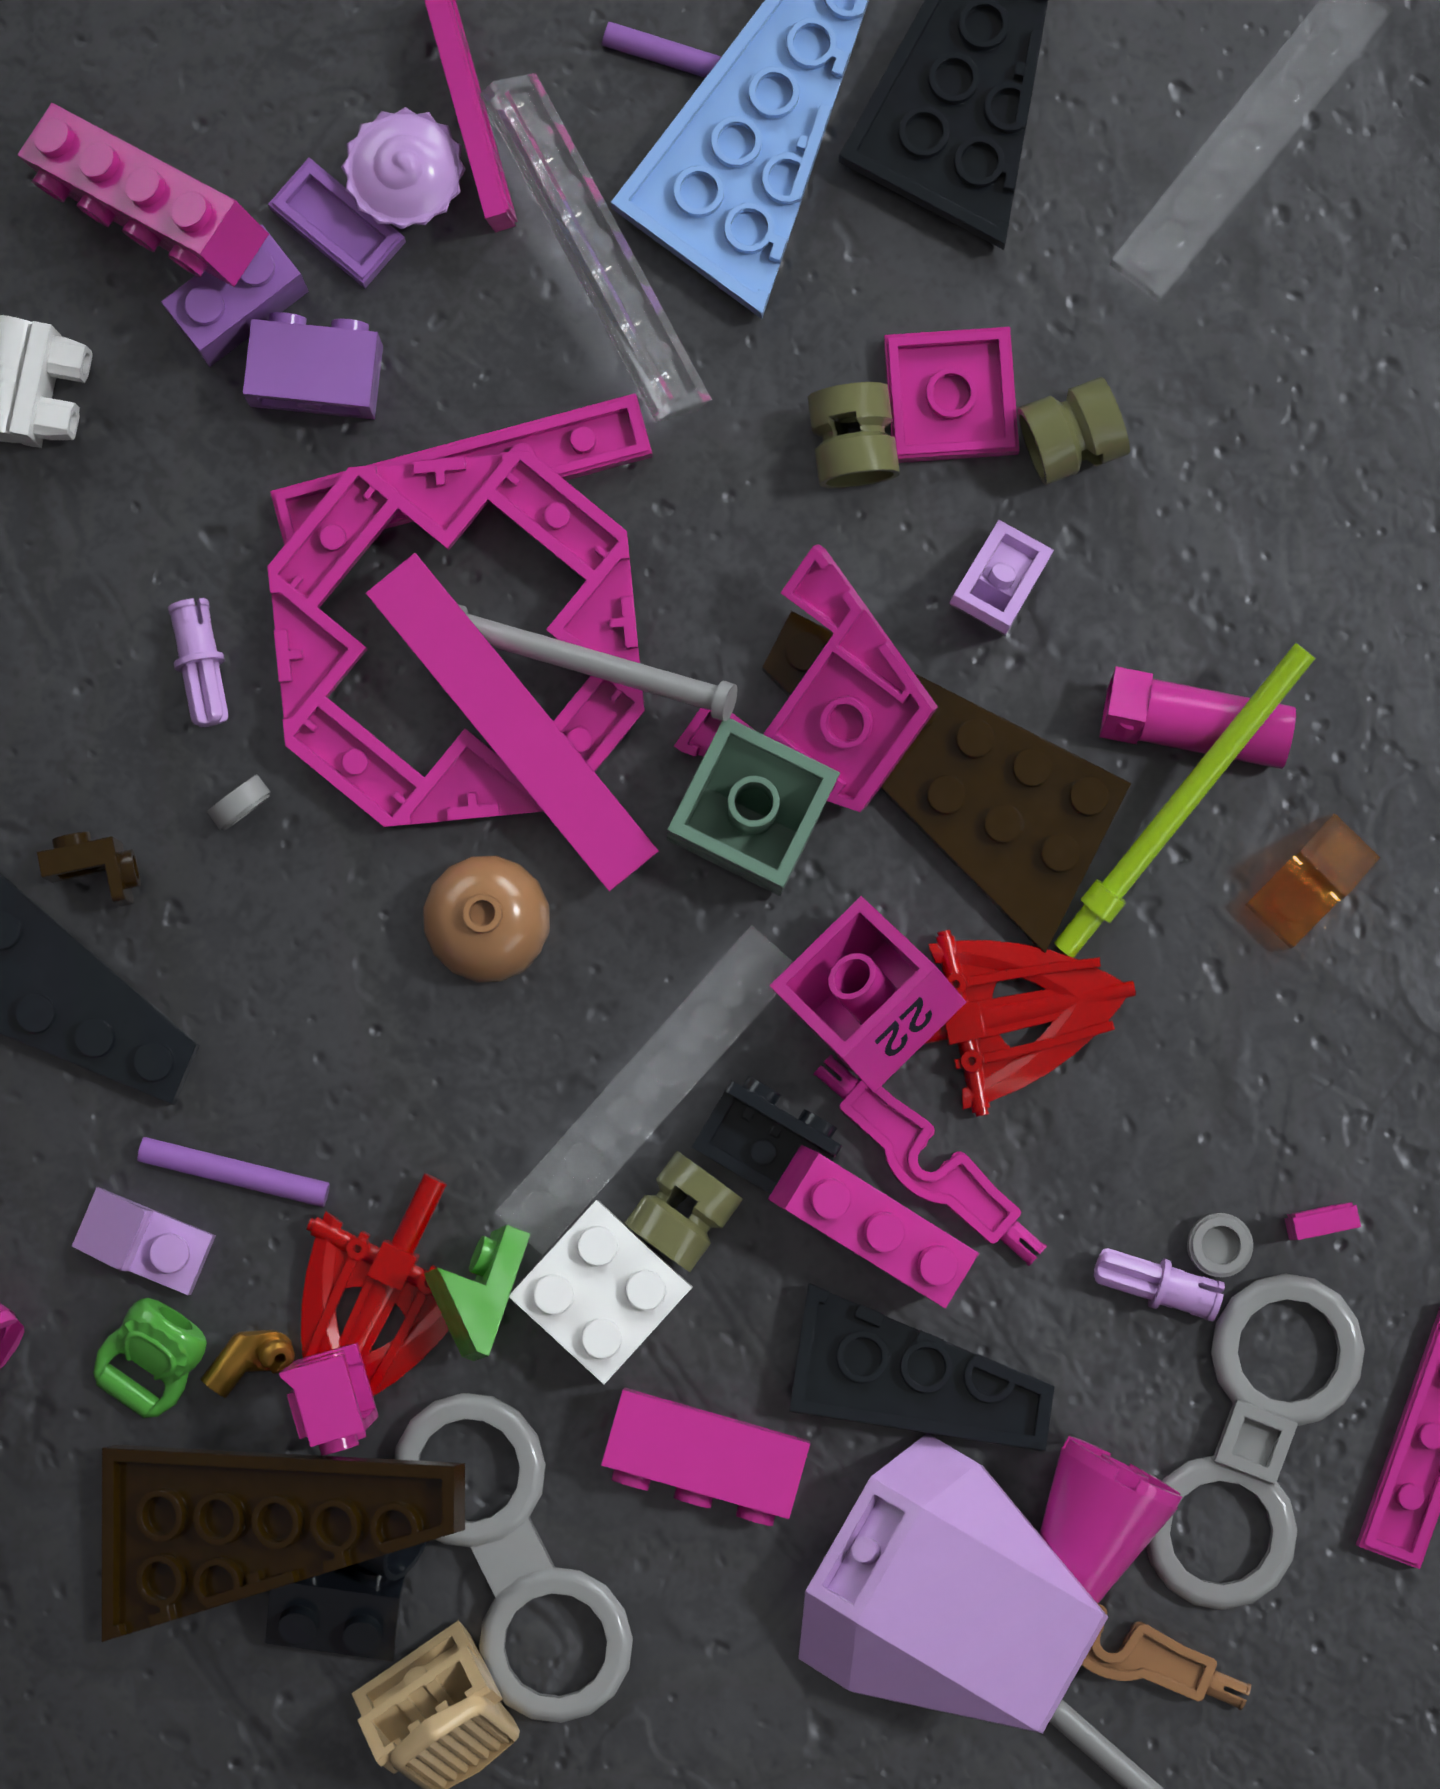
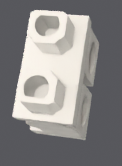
(29, 364)

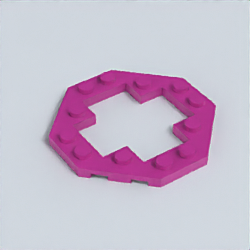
(443, 501)

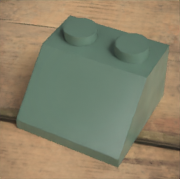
(752, 806)

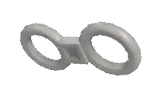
(1259, 1438)
(520, 1565)

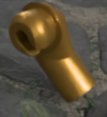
(248, 1353)

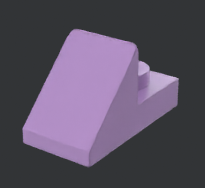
(1001, 577)
(143, 1241)

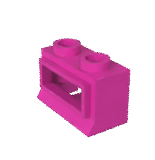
(331, 1398)

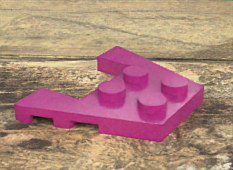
(855, 702)

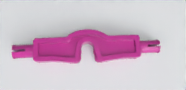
(956, 1182)

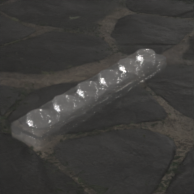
(1247, 142)
(595, 247)
(645, 1091)

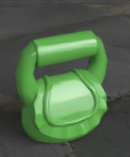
(159, 1343)

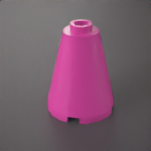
(1102, 1514)

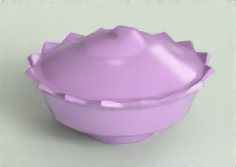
(403, 168)

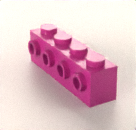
(143, 195)

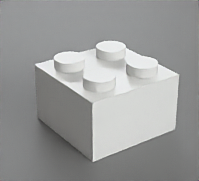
(600, 1291)

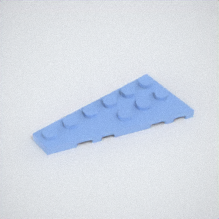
(743, 147)

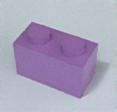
(219, 315)
(313, 366)

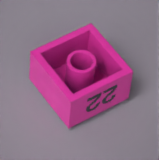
(868, 993)

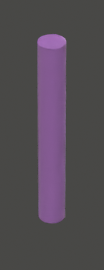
(659, 50)
(233, 1172)

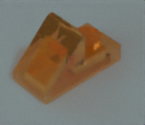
(1313, 881)

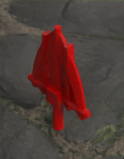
(1075, 999)
(386, 1278)

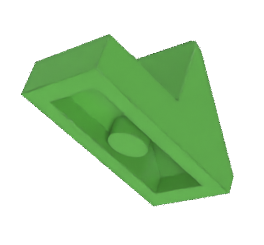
(477, 1306)

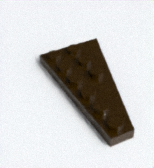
(988, 795)
(231, 1524)

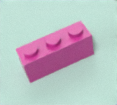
(873, 1226)
(705, 1456)

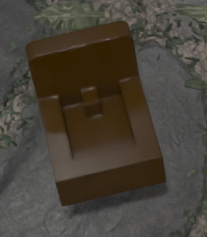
(80, 856)

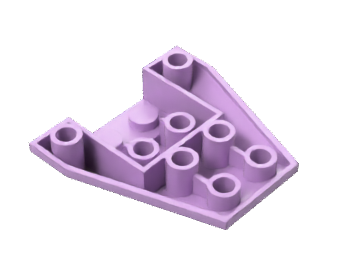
(947, 1597)

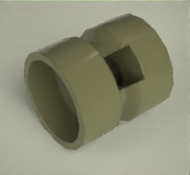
(1073, 430)
(854, 457)
(670, 1231)

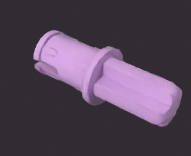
(199, 661)
(1159, 1283)

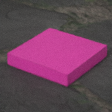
(952, 394)

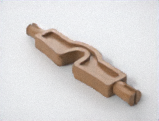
(1164, 1662)

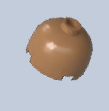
(486, 918)

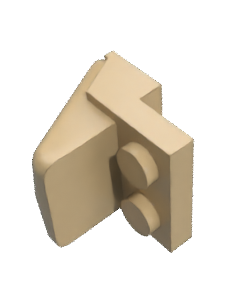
(436, 1713)

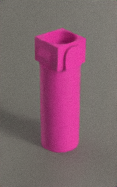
(1188, 717)

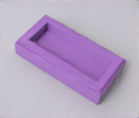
(331, 222)

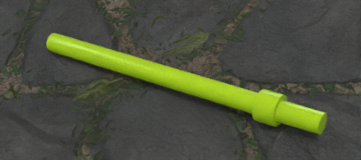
(1105, 898)

